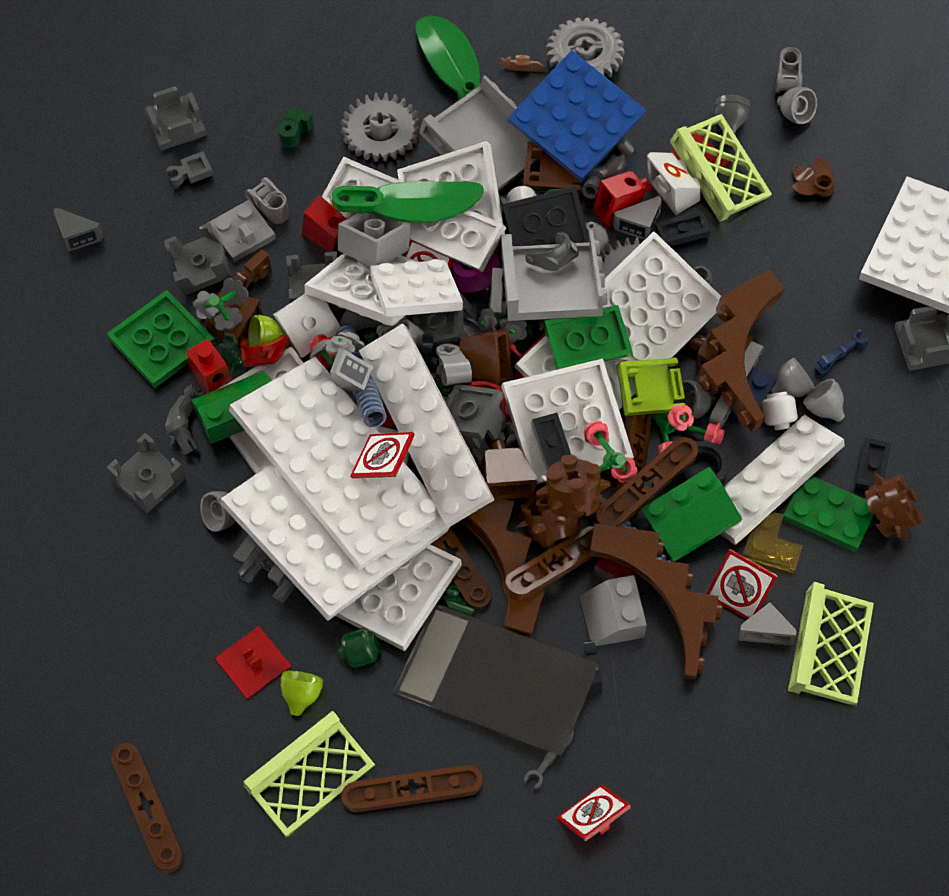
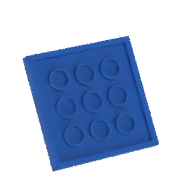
(576, 115)

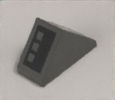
(77, 230)

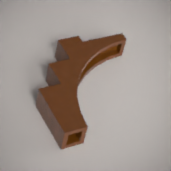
(727, 371)
(508, 553)
(691, 610)

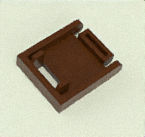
(551, 173)

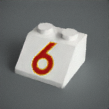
(673, 181)

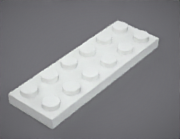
(779, 473)

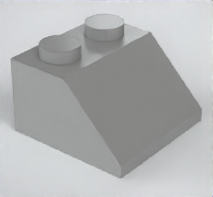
(613, 611)

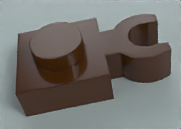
(254, 269)

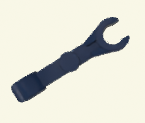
(828, 360)

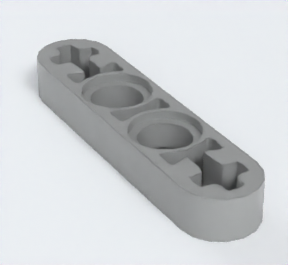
(722, 410)

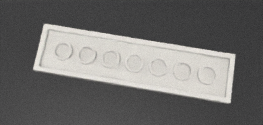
(464, 238)
(420, 408)

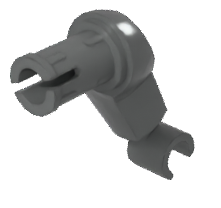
(612, 167)
(177, 419)

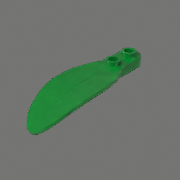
(449, 54)
(410, 200)

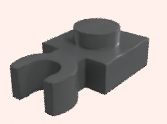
(193, 168)

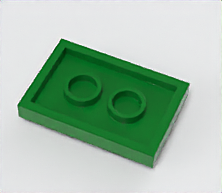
(587, 338)
(829, 513)

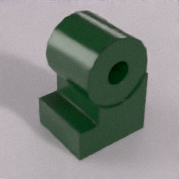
(292, 126)

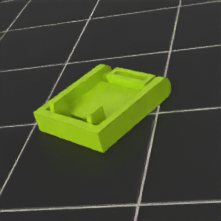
(654, 386)

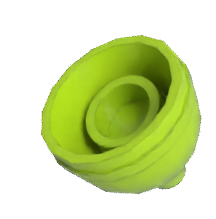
(263, 330)
(300, 690)

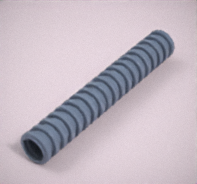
(368, 399)

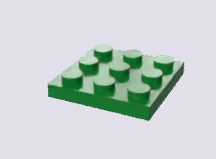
(158, 338)

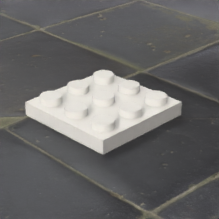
(416, 288)

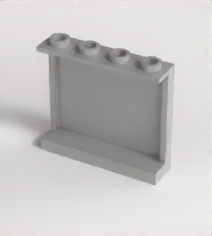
(478, 119)
(547, 294)

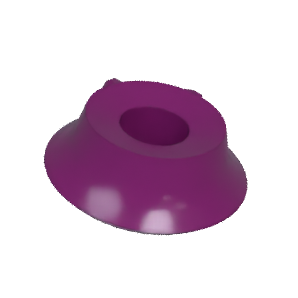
(470, 279)

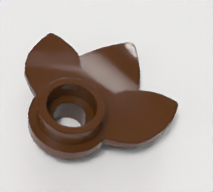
(810, 179)

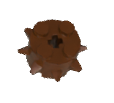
(573, 487)
(893, 505)
(544, 524)

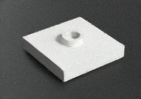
(305, 320)

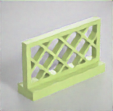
(712, 189)
(808, 637)
(294, 754)

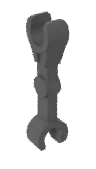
(548, 760)

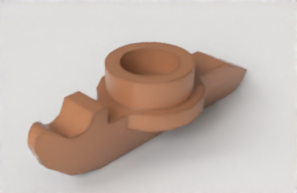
(522, 63)

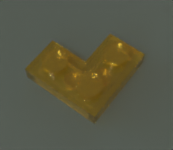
(768, 549)

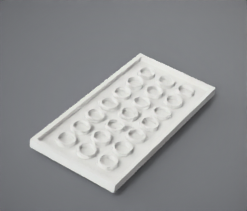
(659, 303)
(314, 442)

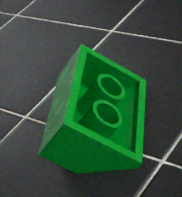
(214, 406)
(691, 514)

